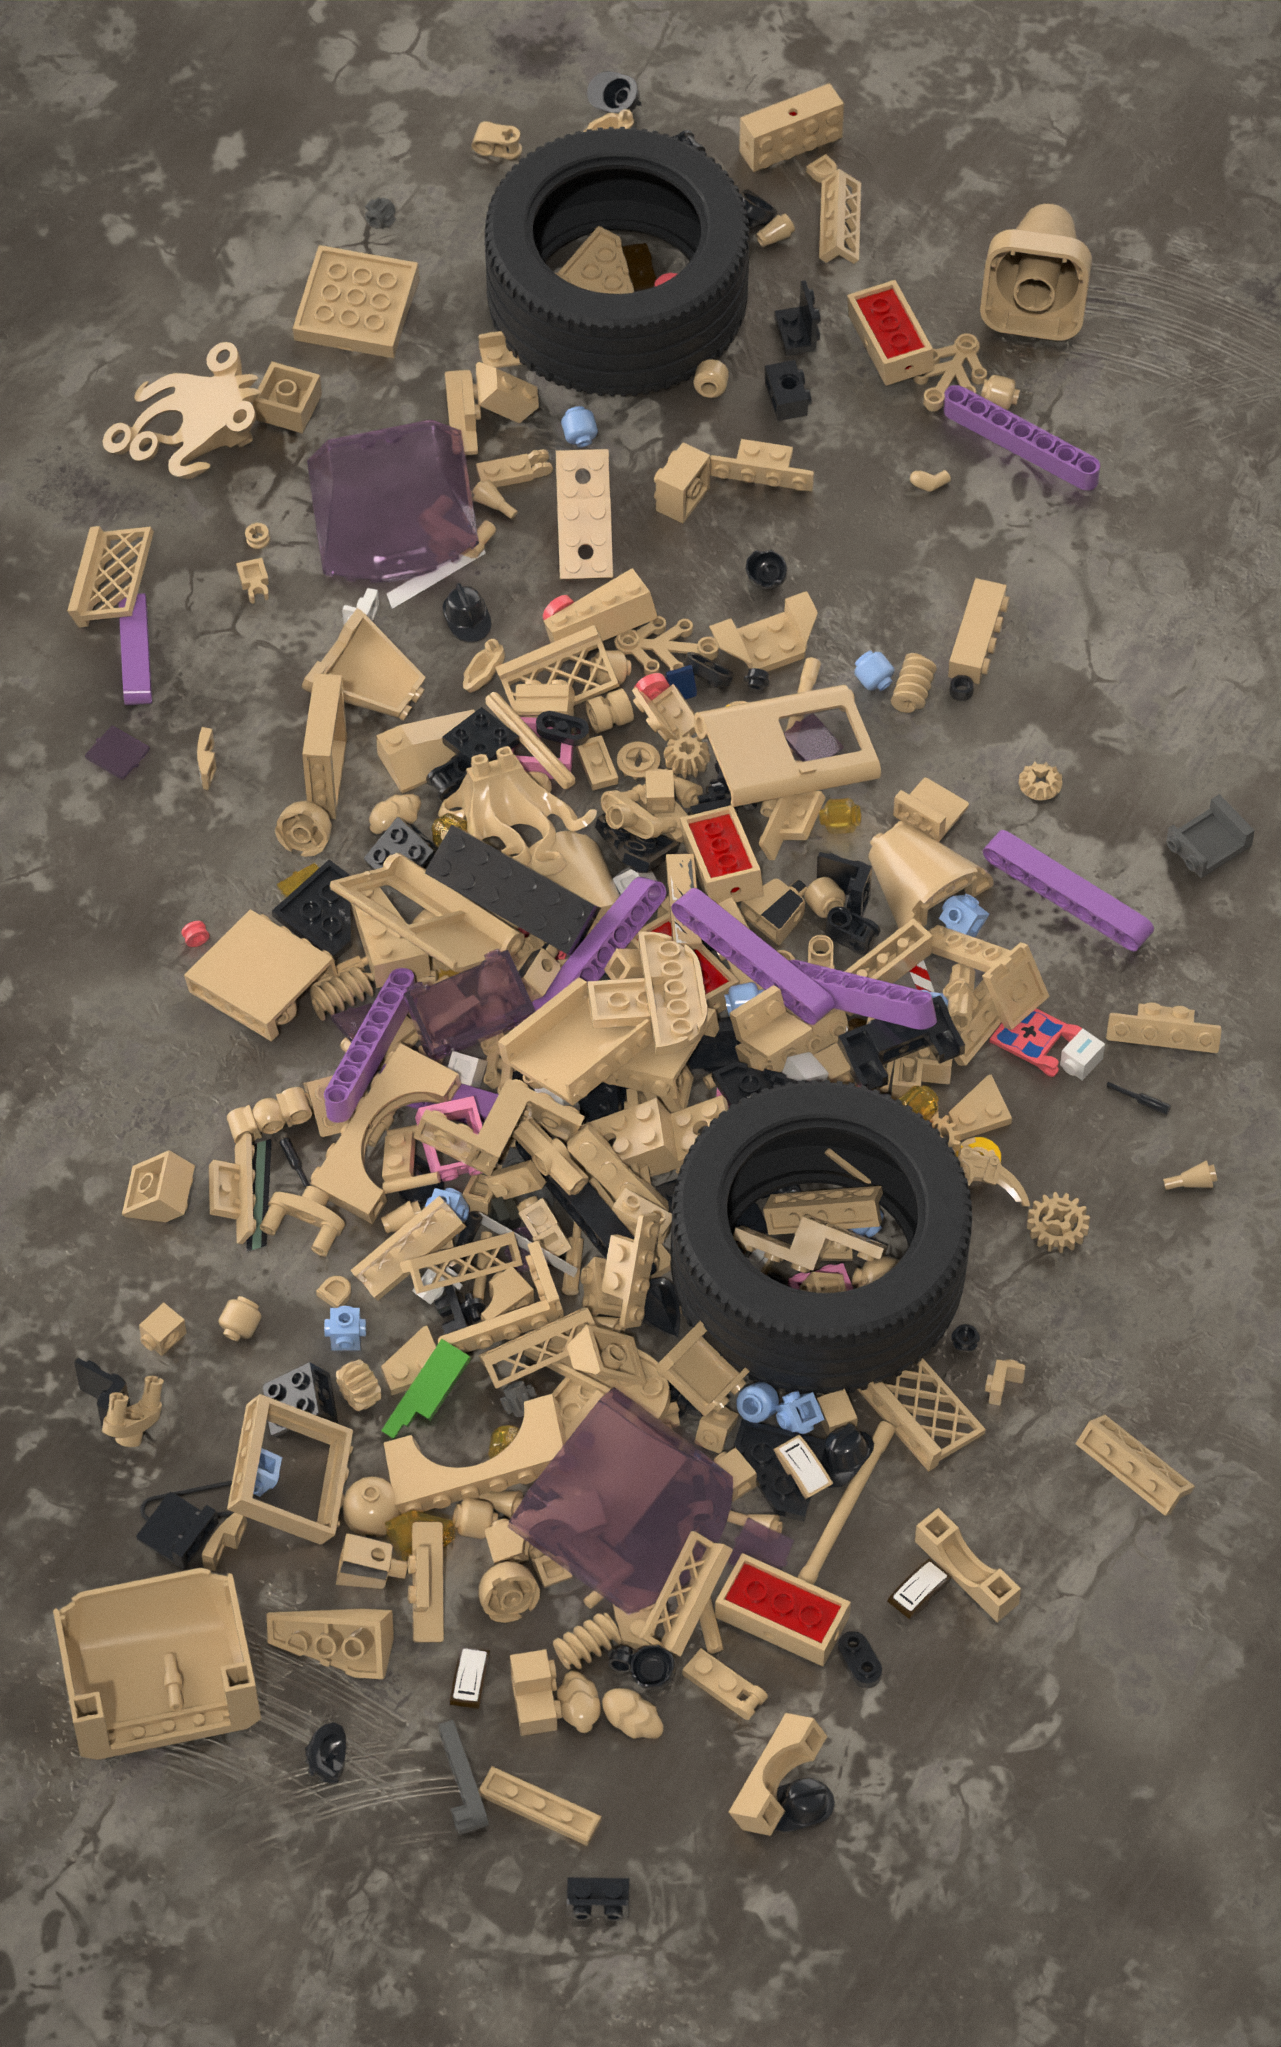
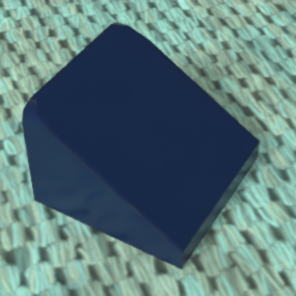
(684, 680)

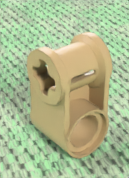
(495, 139)
(821, 943)

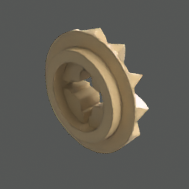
(628, 755)
(1040, 790)

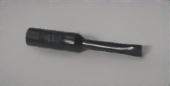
(1143, 1099)
(293, 1159)

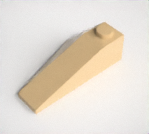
(417, 748)
(345, 1638)

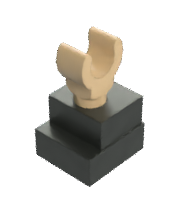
(506, 1211)

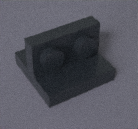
(715, 1051)

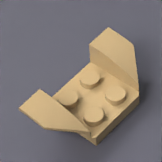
(771, 640)

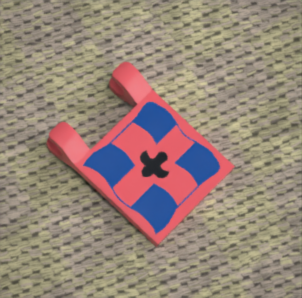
(1034, 1039)

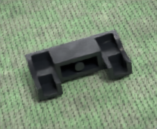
(883, 1042)

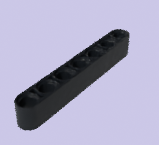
(587, 1211)

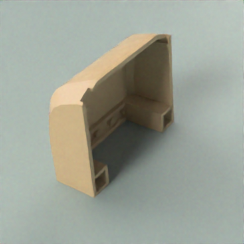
(115, 1662)

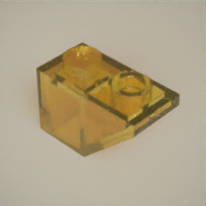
(400, 1531)

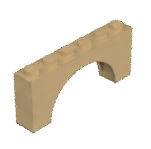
(404, 1081)
(426, 1485)

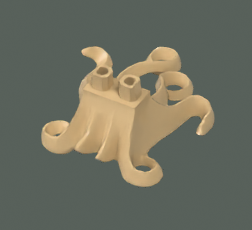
(214, 413)
(505, 795)

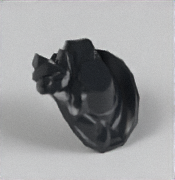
(327, 1753)

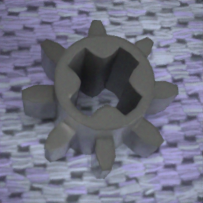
(380, 213)
(516, 1395)

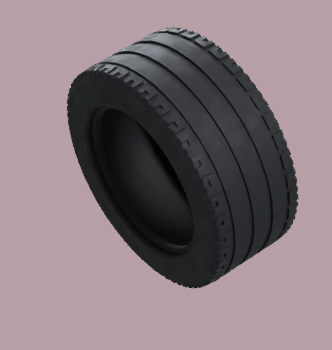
(617, 183)
(811, 1337)

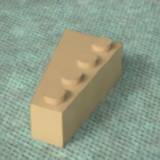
(611, 608)
(384, 949)

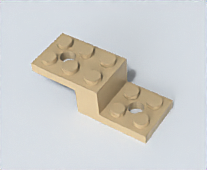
(584, 514)
(654, 1134)
(809, 1243)

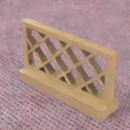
(92, 574)
(555, 654)
(908, 1429)

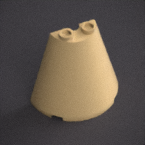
(371, 669)
(584, 872)
(921, 872)

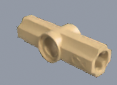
(961, 995)
(550, 1157)

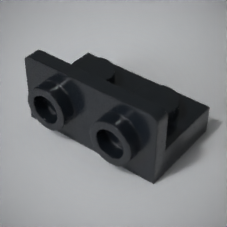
(597, 1898)

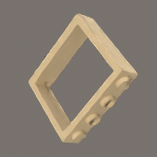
(325, 742)
(247, 1461)

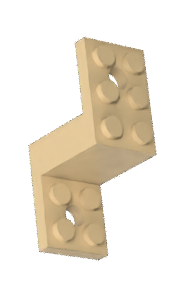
(512, 1104)

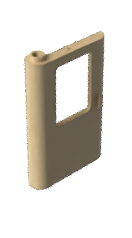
(758, 757)
(458, 933)

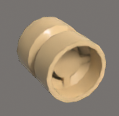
(609, 710)

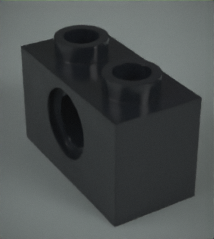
(787, 390)

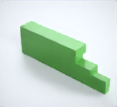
(429, 1387)

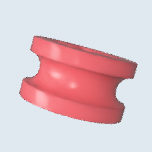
(195, 934)

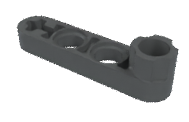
(472, 1814)

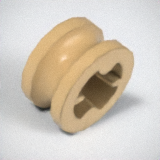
(259, 542)

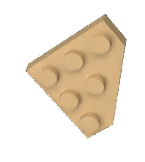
(599, 265)

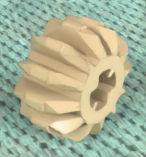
(686, 755)
(358, 1385)

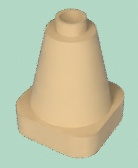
(1037, 277)

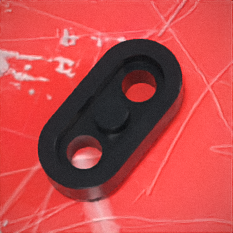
(708, 669)
(563, 728)
(859, 1657)

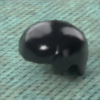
(766, 569)
(653, 1667)

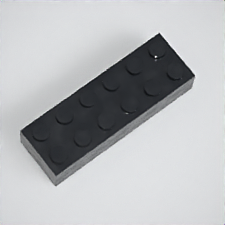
(512, 890)

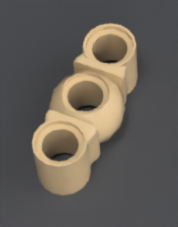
(270, 1114)

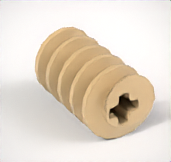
(913, 683)
(339, 991)
(587, 1640)

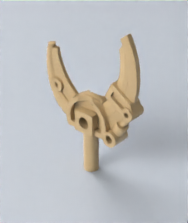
(991, 1173)

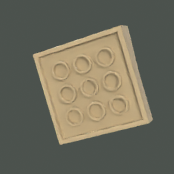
(356, 301)

